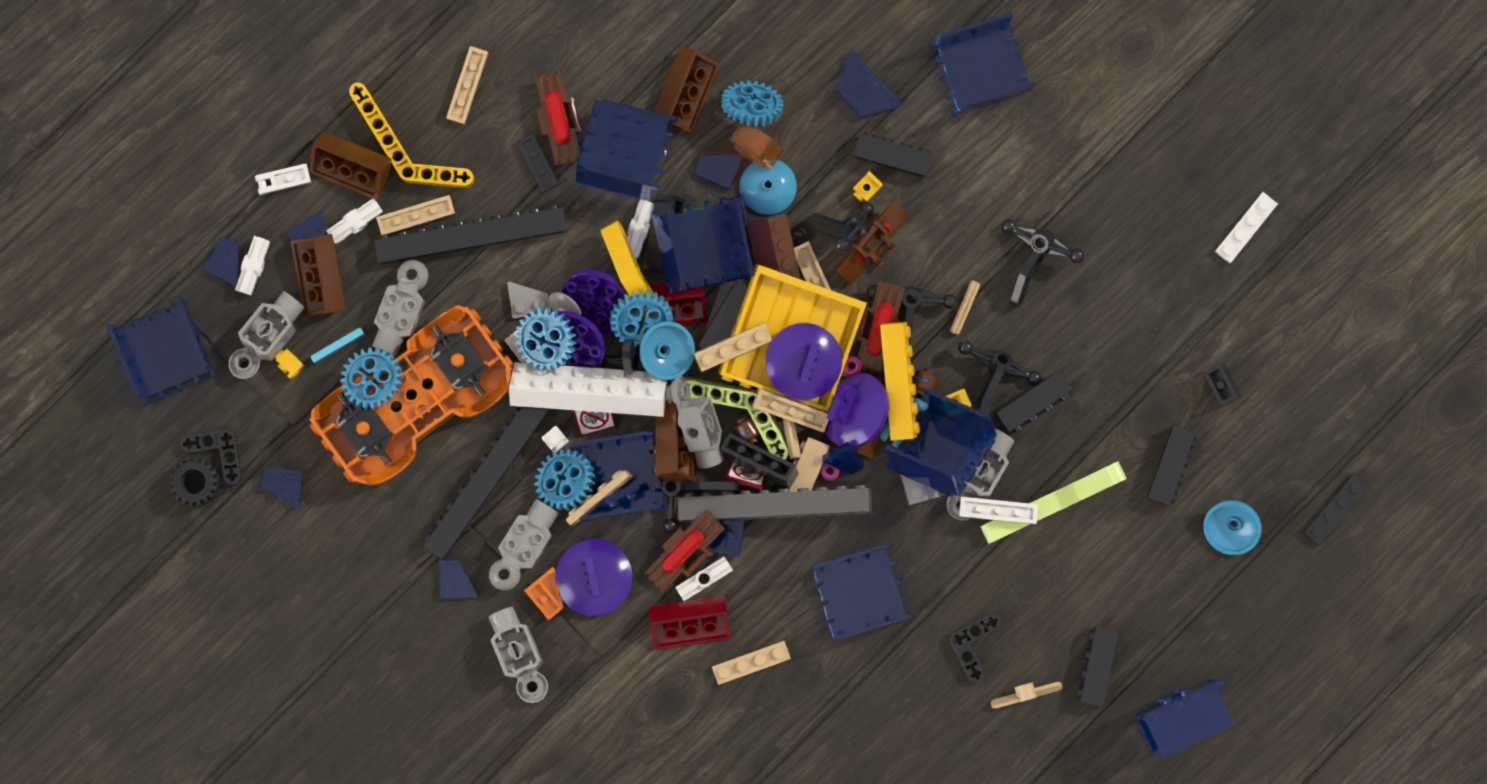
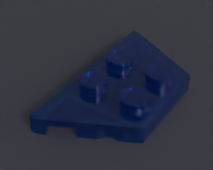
(863, 89)

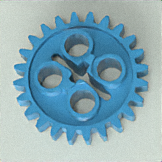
(752, 103)
(623, 315)
(540, 354)
(383, 365)
(579, 485)

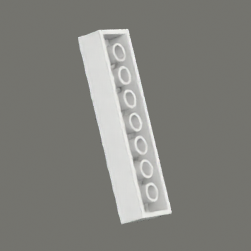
(588, 390)

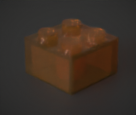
(756, 145)

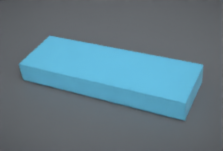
(337, 345)

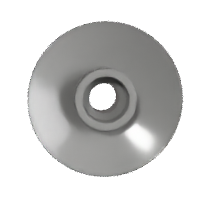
(562, 302)

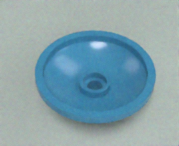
(768, 200)
(677, 354)
(1227, 536)

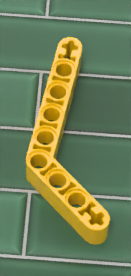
(396, 147)
(624, 260)

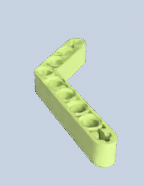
(745, 403)
(1060, 499)

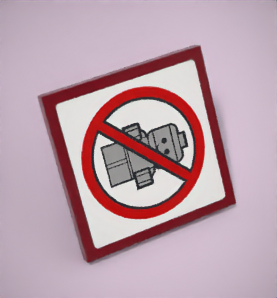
(593, 422)
(744, 476)

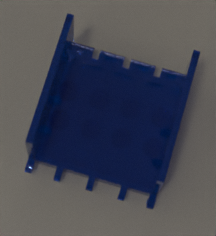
(982, 64)
(623, 149)
(703, 246)
(161, 351)
(947, 445)
(622, 453)
(860, 592)
(1185, 718)

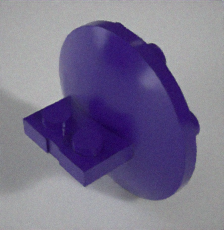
(595, 296)
(589, 341)
(803, 361)
(857, 410)
(594, 577)

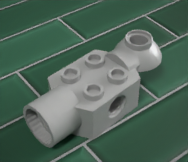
(400, 308)
(265, 334)
(698, 423)
(987, 474)
(523, 544)
(518, 654)

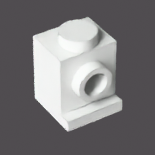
(555, 439)

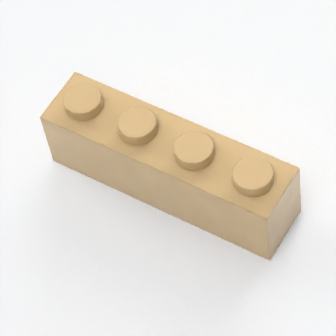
(809, 463)

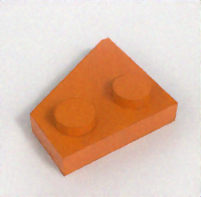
(546, 594)

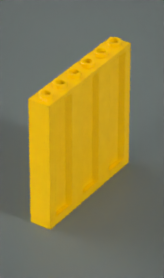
(783, 301)

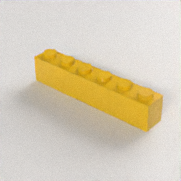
(899, 380)

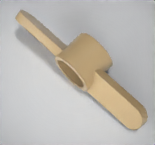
(1024, 693)

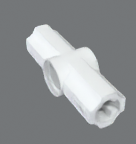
(355, 221)
(640, 226)
(252, 265)
(693, 586)

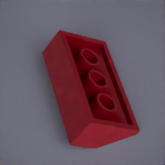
(686, 306)
(689, 622)

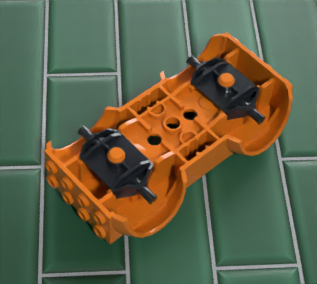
(466, 378)

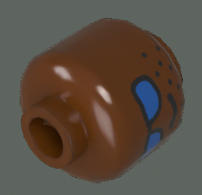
(924, 379)
(746, 429)

